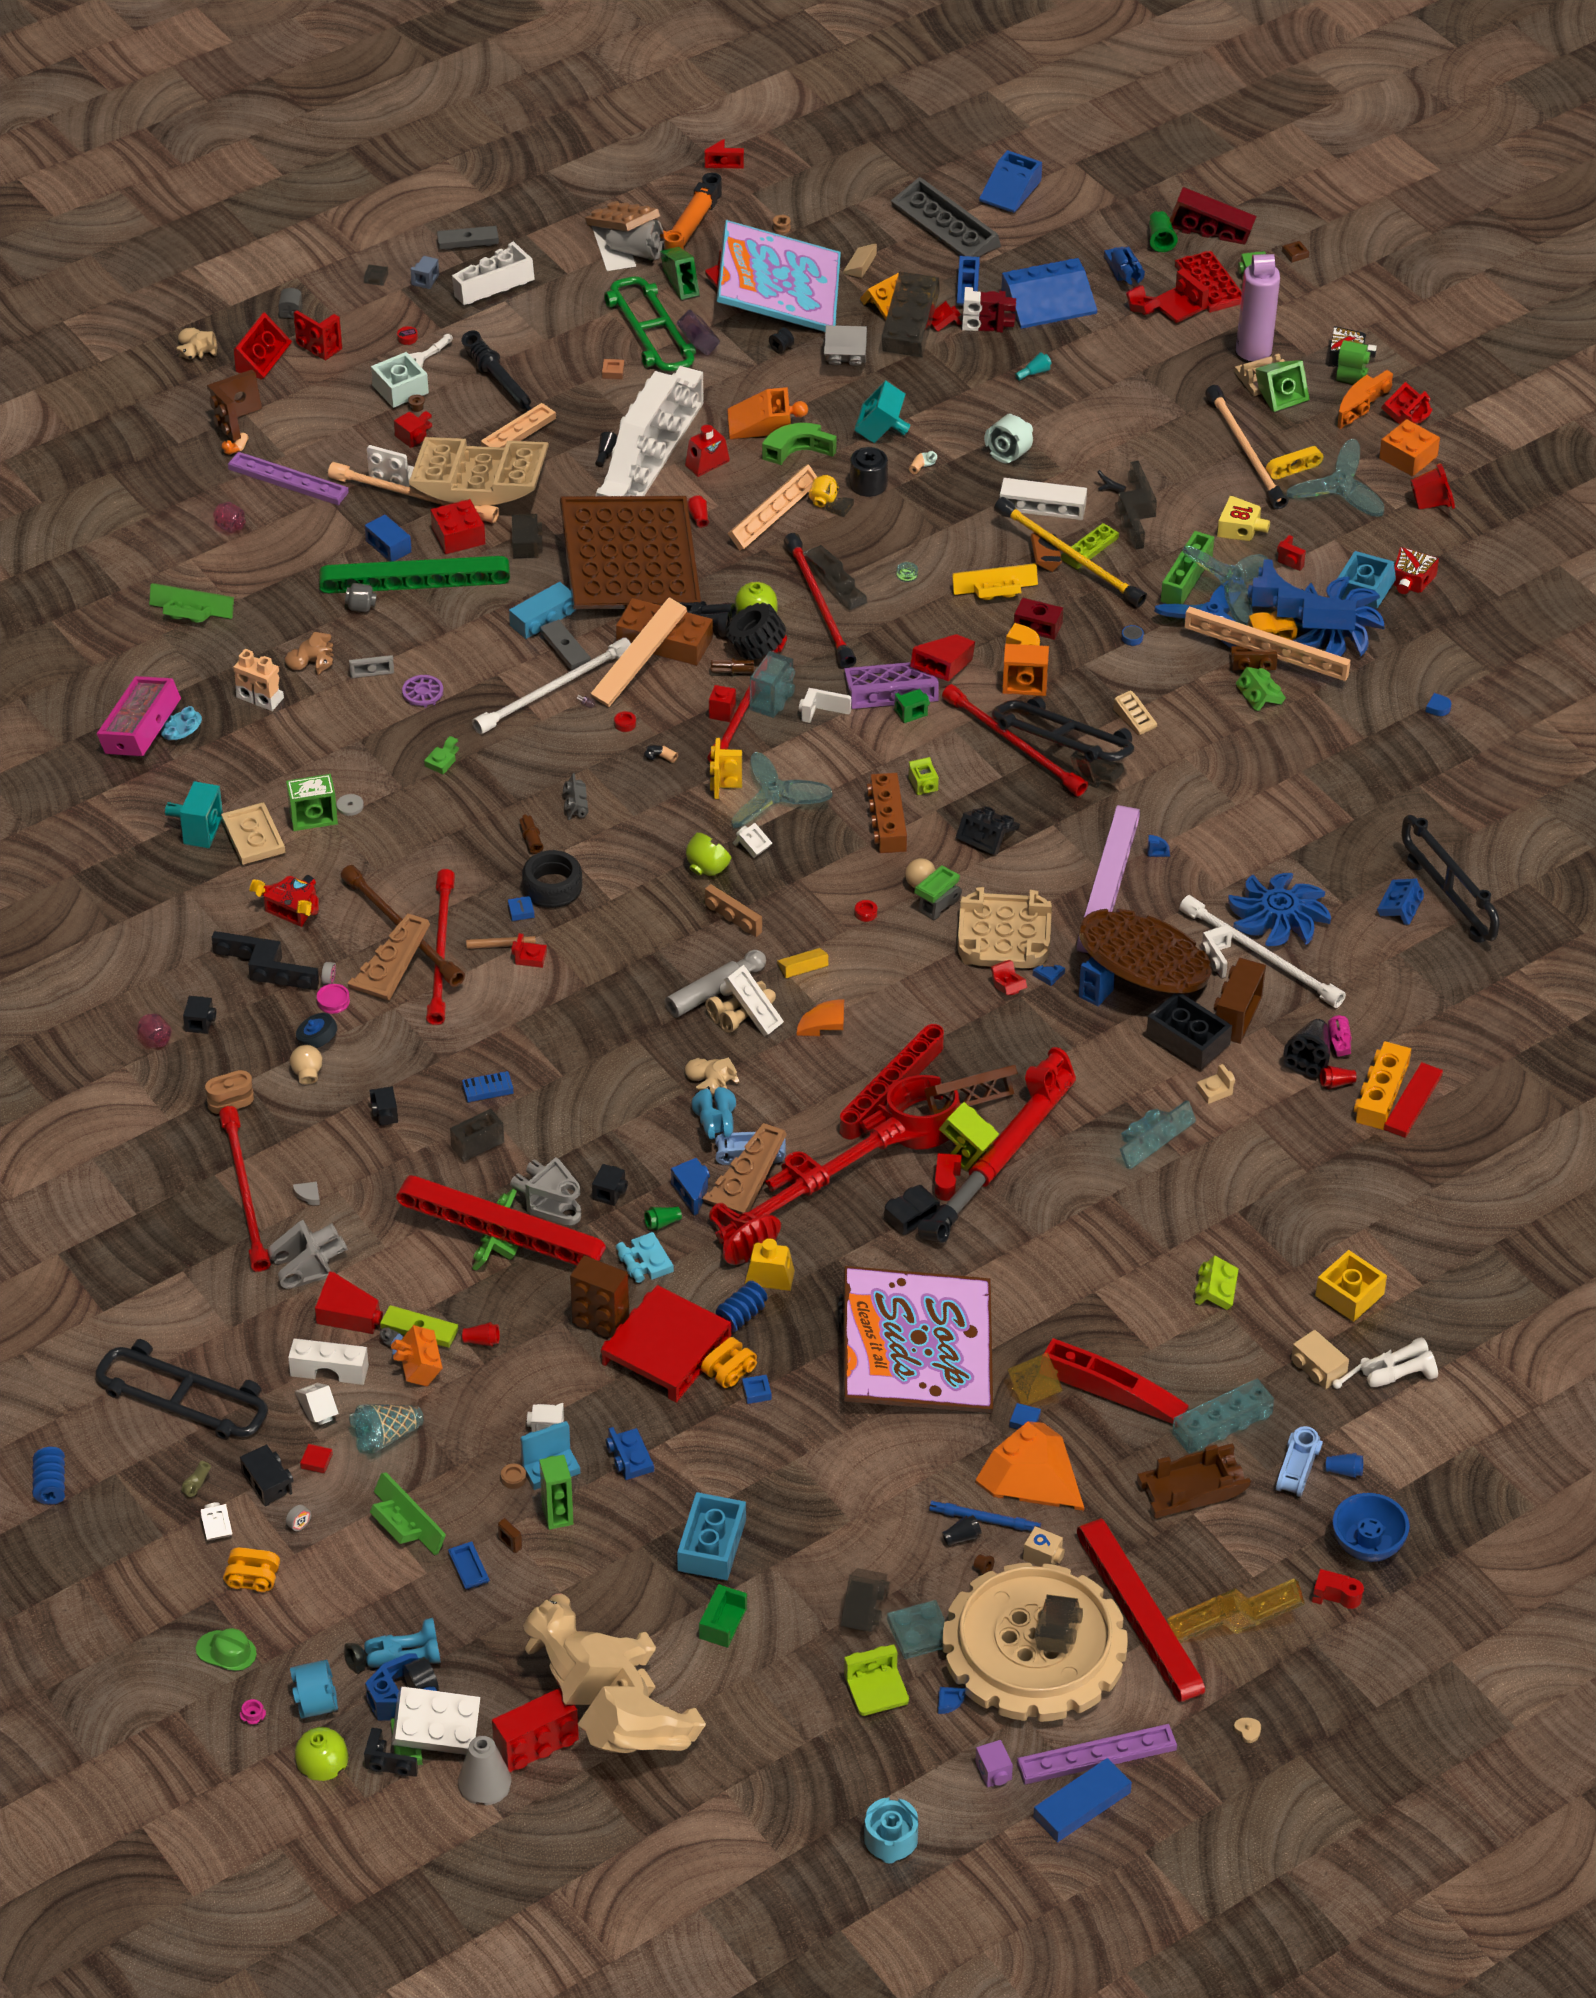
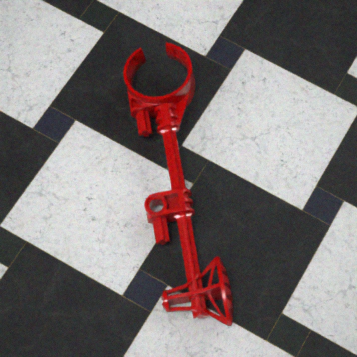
(807, 1176)

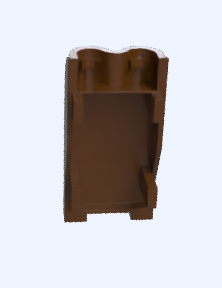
(1193, 1480)

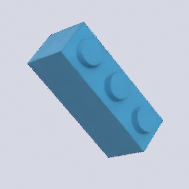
(541, 609)

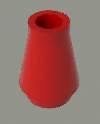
(698, 509)
(1335, 1077)
(483, 1334)

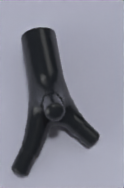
(1110, 484)

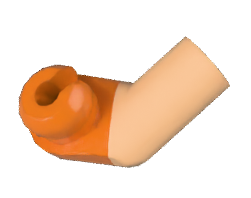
(231, 448)

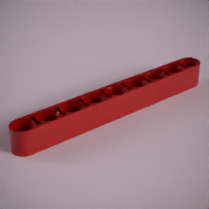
(498, 1221)
(1140, 1610)

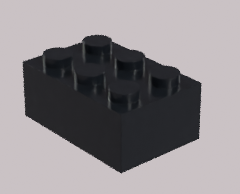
(1189, 1030)

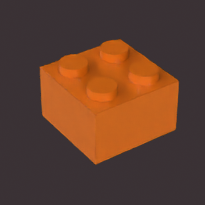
(1409, 447)
(1025, 669)

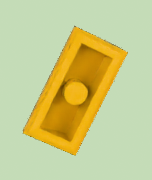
(803, 962)

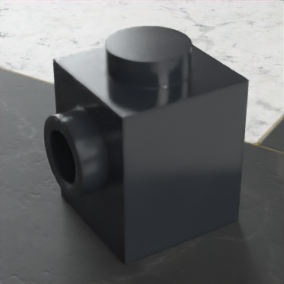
(199, 1014)
(609, 1184)

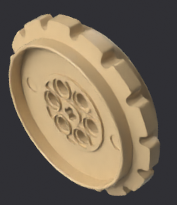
(995, 1632)

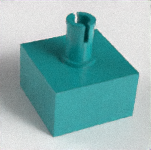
(881, 412)
(199, 814)

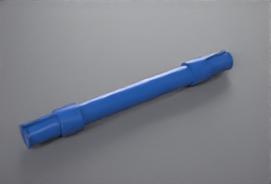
(953, 1510)

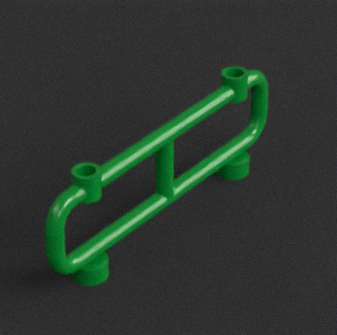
(650, 357)

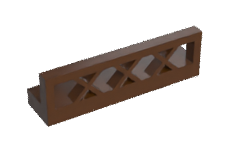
(972, 1081)

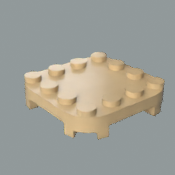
(1004, 929)

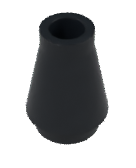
(963, 1530)

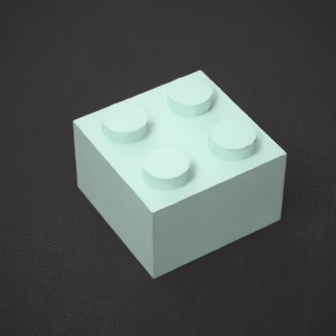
(399, 379)

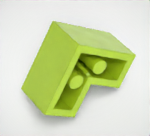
(969, 1133)

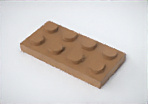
(621, 216)

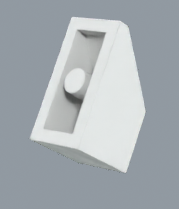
(317, 1402)

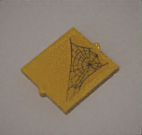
(1035, 1379)

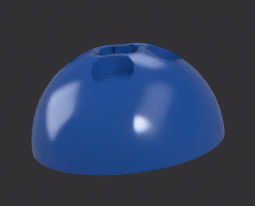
(1370, 1526)

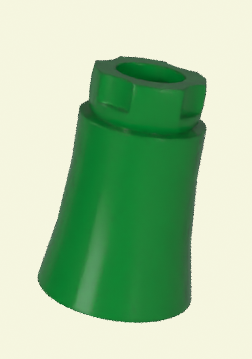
(1162, 234)

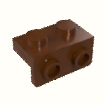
(1244, 657)

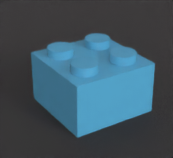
(1369, 573)

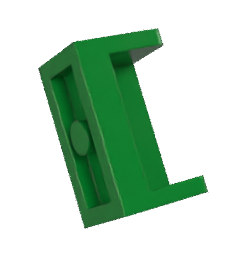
(723, 1616)

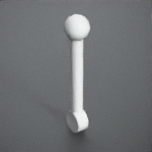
(1338, 1382)

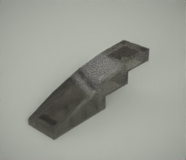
(834, 577)

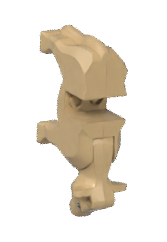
(602, 1674)

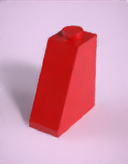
(943, 656)
(347, 1306)

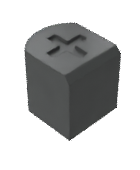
(290, 302)

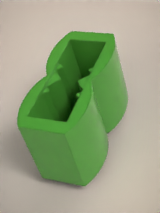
(1352, 362)

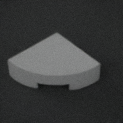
(307, 1192)

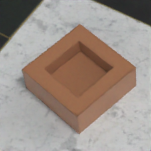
(613, 369)

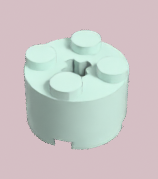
(1009, 438)

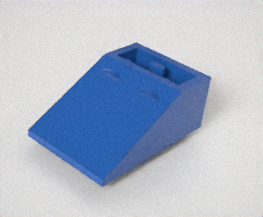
(1012, 181)

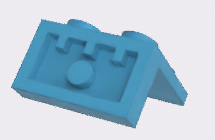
(546, 1443)

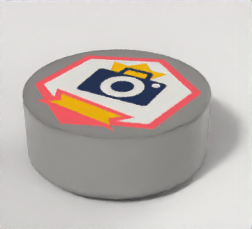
(298, 1517)

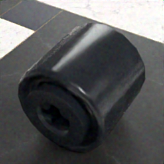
(868, 471)

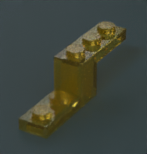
(1236, 1610)

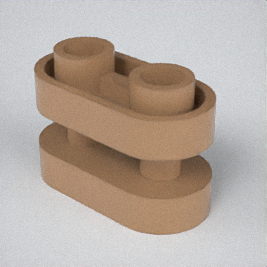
(229, 1090)

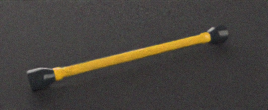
(1133, 594)

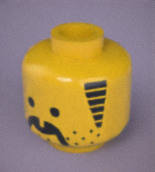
(823, 490)

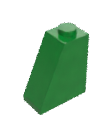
(680, 271)

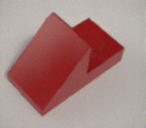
(720, 157)

